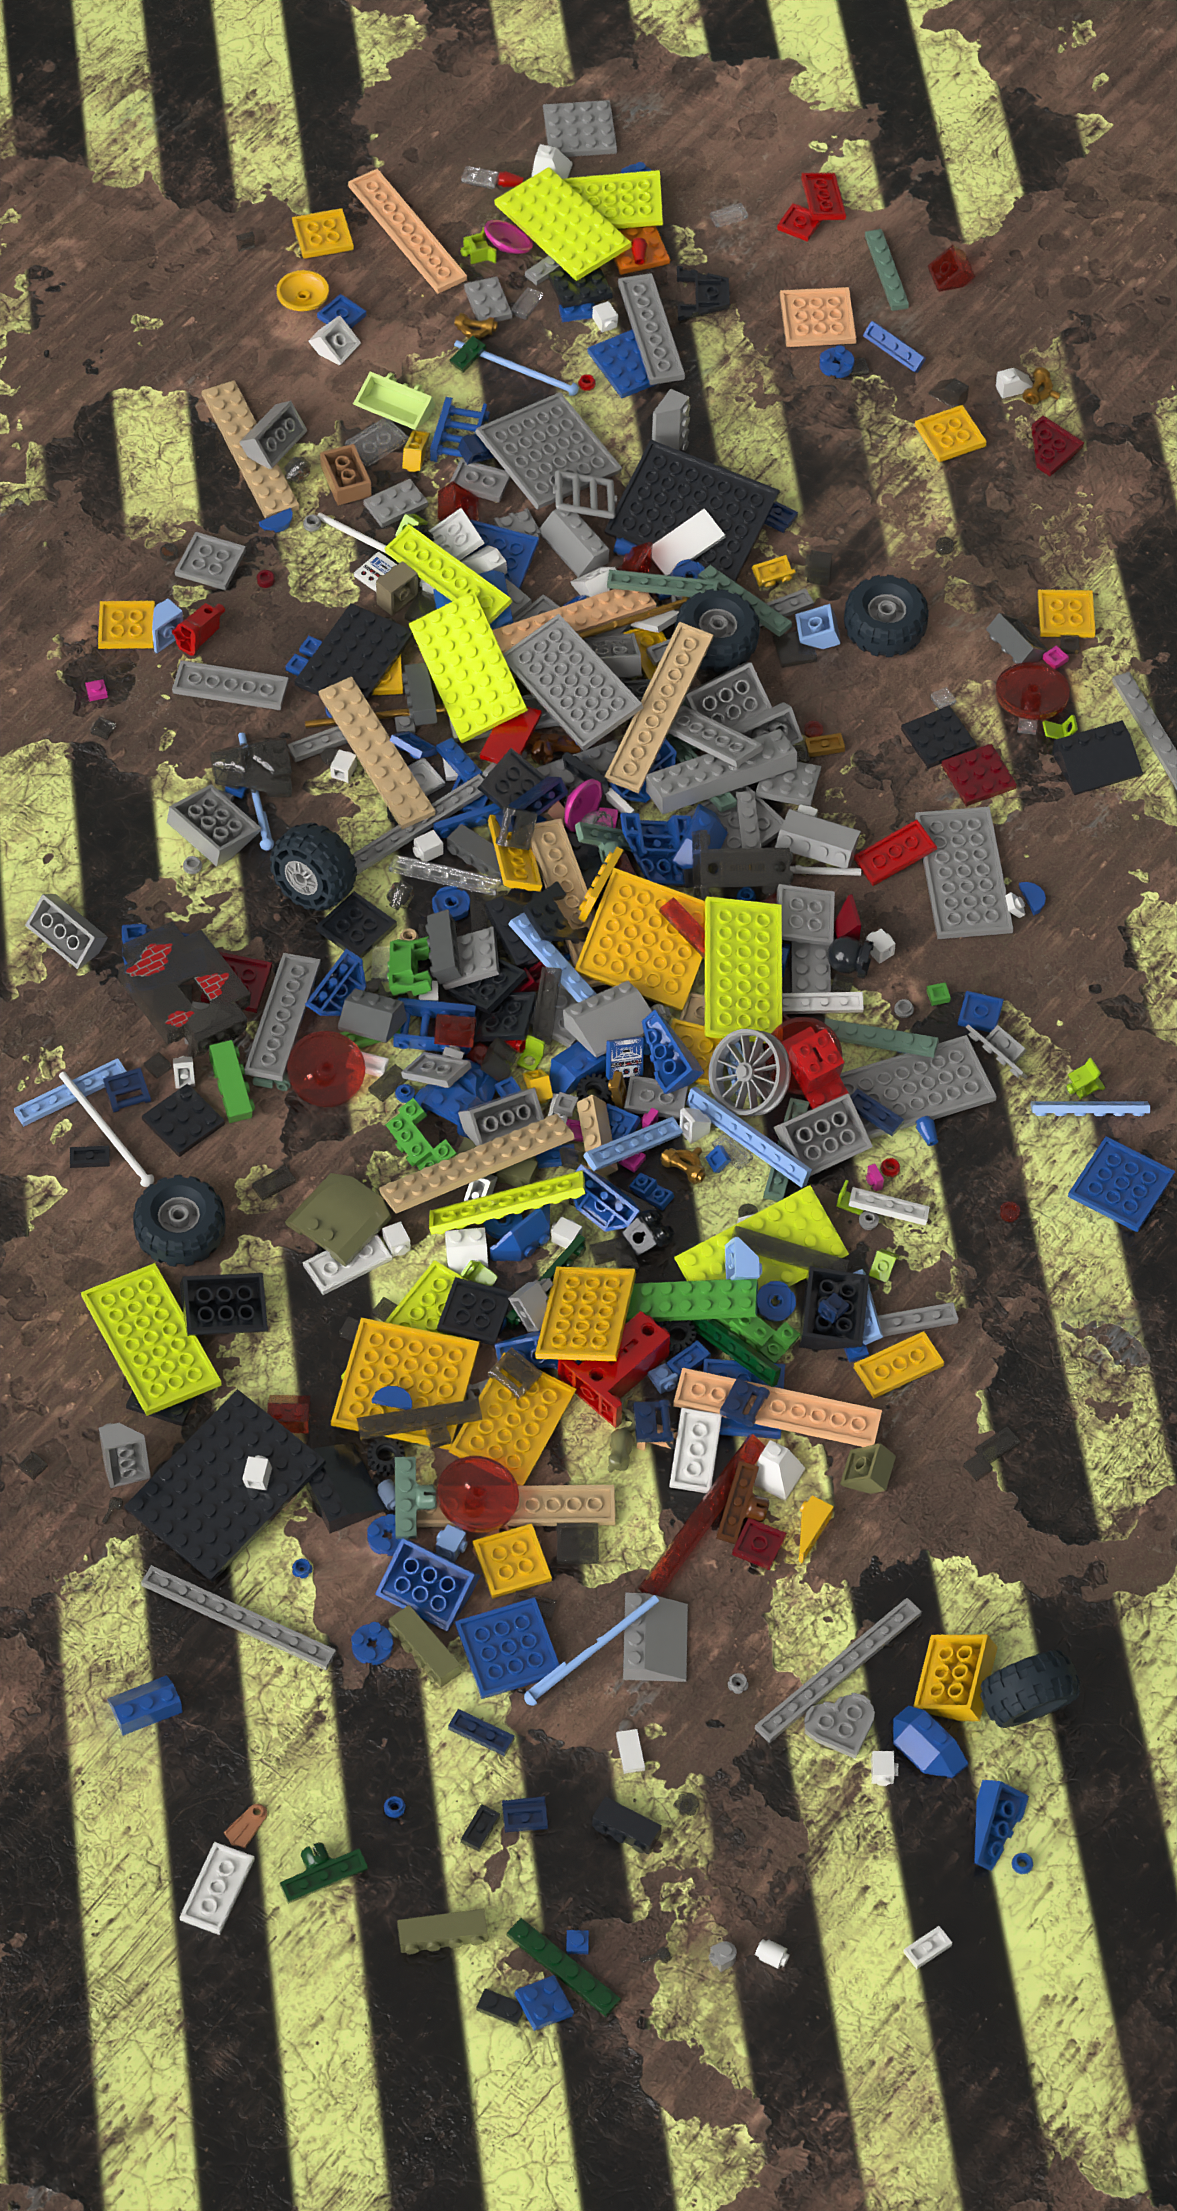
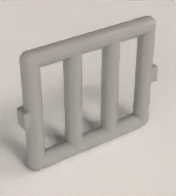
(576, 508)

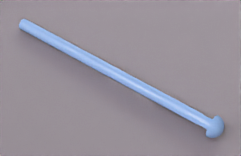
(572, 389)
(267, 842)
(563, 1670)

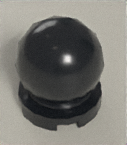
(849, 955)

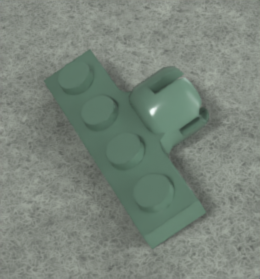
(604, 837)
(410, 1497)

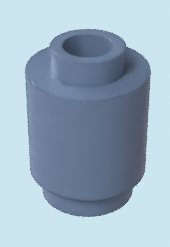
(387, 1493)

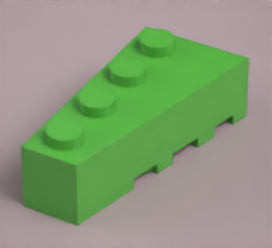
(231, 1083)

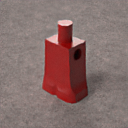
(198, 628)

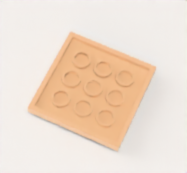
(817, 317)

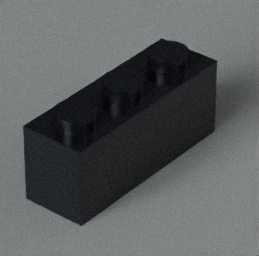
(626, 1826)

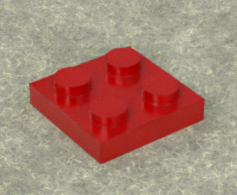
(798, 223)

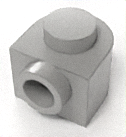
(723, 1955)

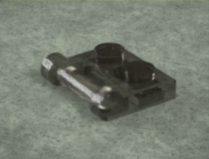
(522, 829)
(517, 1367)

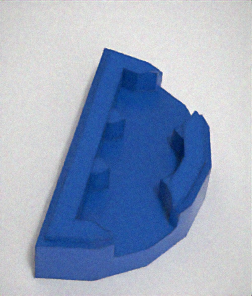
(277, 522)
(1033, 895)
(393, 1397)

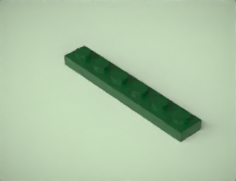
(566, 1259)
(738, 1350)
(563, 1967)

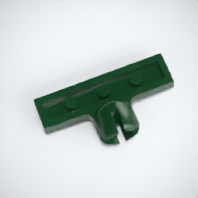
(321, 1871)

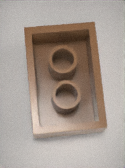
(345, 474)

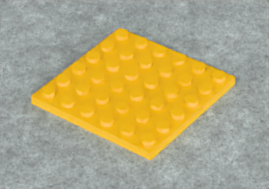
(639, 944)
(422, 1362)

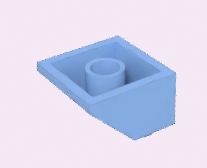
(165, 619)
(818, 627)
(741, 1261)

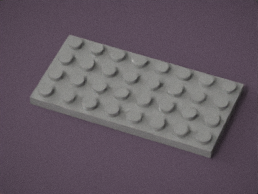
(571, 682)
(965, 874)
(923, 1085)

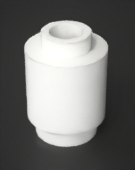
(772, 1953)

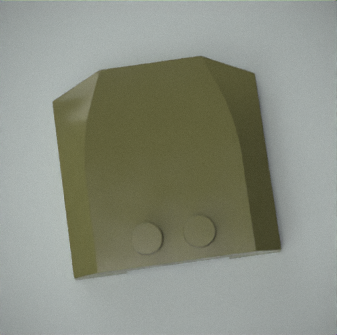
(340, 1216)

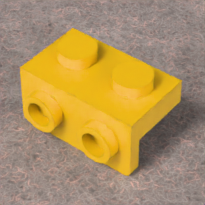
(773, 571)

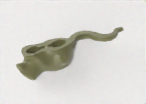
(622, 1441)

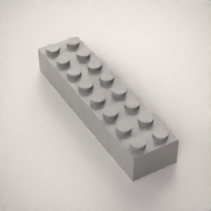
(711, 776)

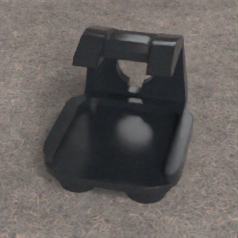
(656, 1233)

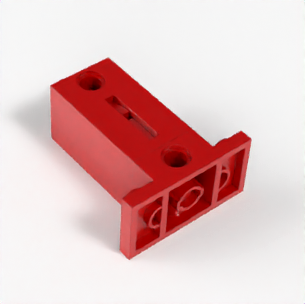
(816, 1066)
(605, 1382)

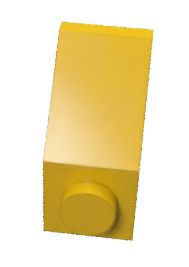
(540, 1081)

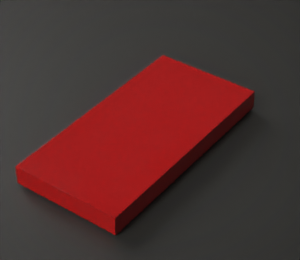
(823, 196)
(511, 734)
(895, 852)

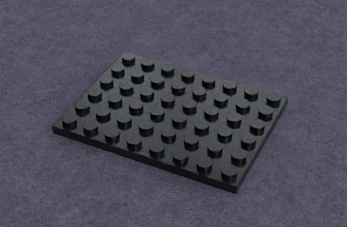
(676, 486)
(200, 1493)

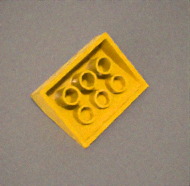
(954, 1676)

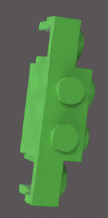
(403, 967)
(413, 1141)
(761, 1336)

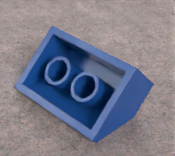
(145, 1705)

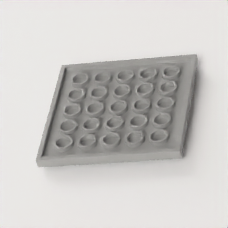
(547, 439)

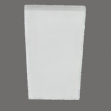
(686, 542)
(331, 1274)
(695, 1450)
(217, 1888)

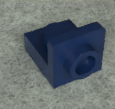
(832, 1307)

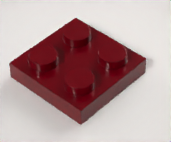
(759, 1544)

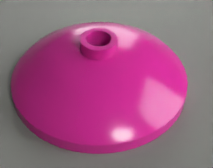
(508, 237)
(582, 801)

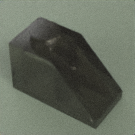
(950, 392)

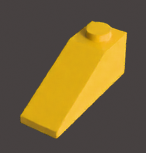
(415, 450)
(813, 1521)

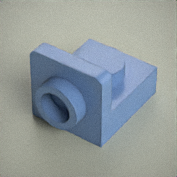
(663, 1378)

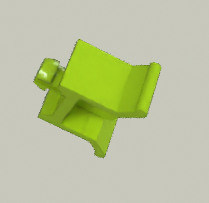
(478, 248)
(1085, 1080)

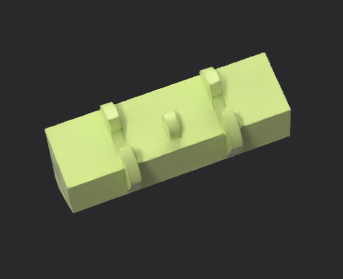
(395, 400)

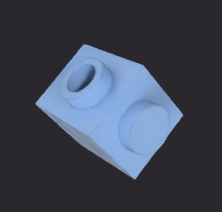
(451, 1542)

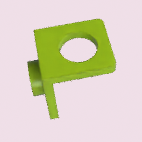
(410, 519)
(1059, 731)
(535, 1049)
(844, 1198)
(883, 1265)
(479, 1273)

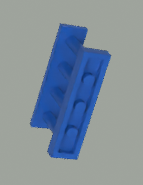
(445, 423)
(427, 1010)

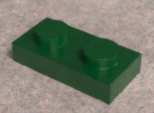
(467, 354)

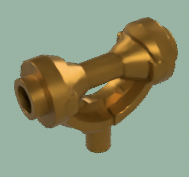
(487, 326)
(1032, 395)
(695, 1171)

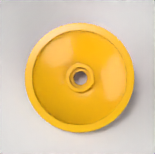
(302, 290)

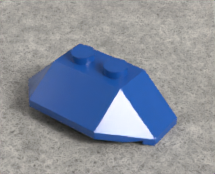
(664, 759)
(702, 820)
(338, 985)
(572, 1066)
(605, 1203)
(524, 1237)
(927, 1743)

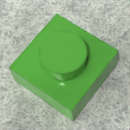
(938, 994)

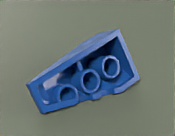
(671, 1058)
(526, 1346)
(996, 1814)

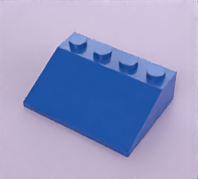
(427, 1583)

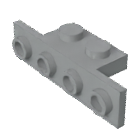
(1004, 1046)

